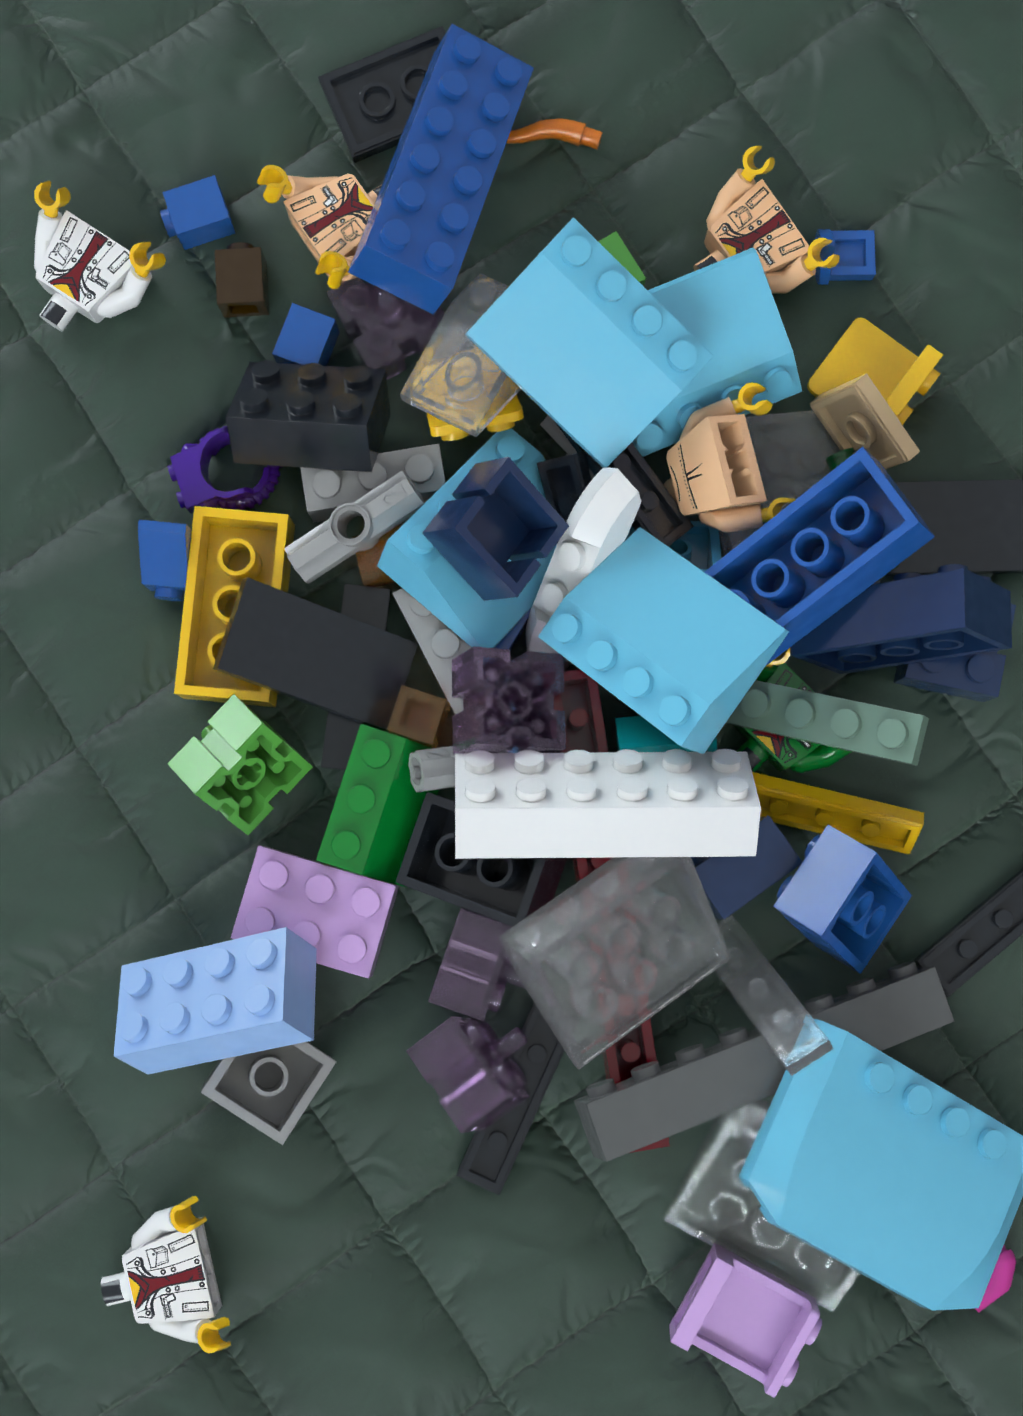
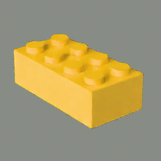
(223, 552)

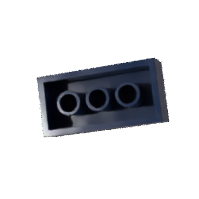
(912, 622)

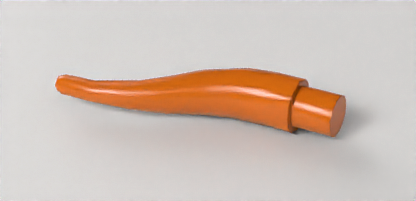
(559, 129)

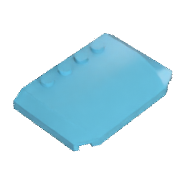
(888, 1174)

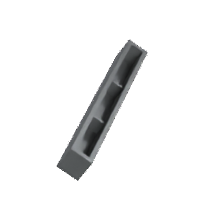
(744, 1067)

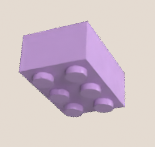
(322, 904)

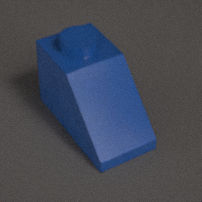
(164, 557)

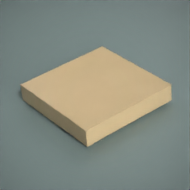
(860, 418)

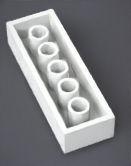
(605, 804)

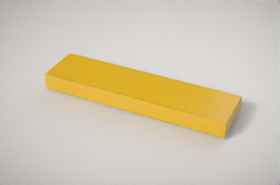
(857, 817)

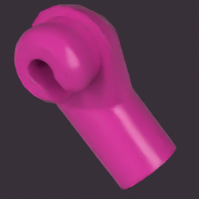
(1000, 1280)

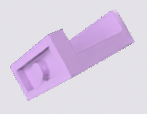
(746, 1319)

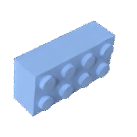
(216, 1002)

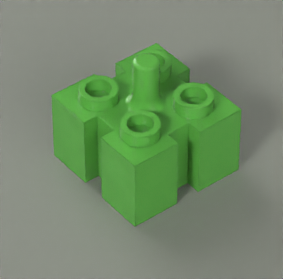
(239, 765)

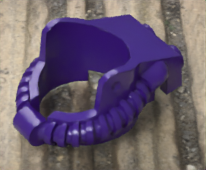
(191, 472)

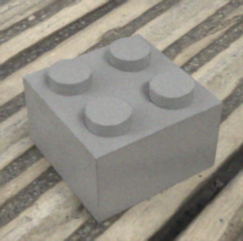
(270, 1086)

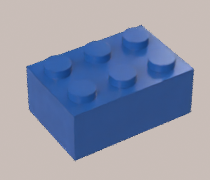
(842, 898)

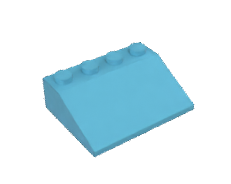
(740, 325)
(589, 344)
(436, 584)
(664, 639)

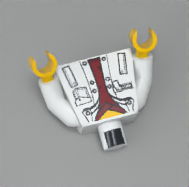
(85, 266)
(171, 1278)

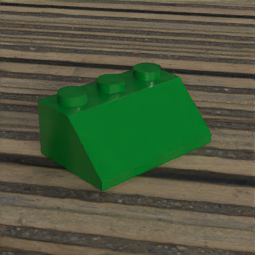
(374, 807)

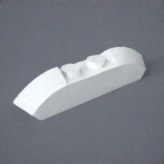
(594, 531)

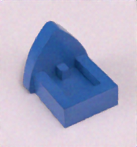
(855, 252)

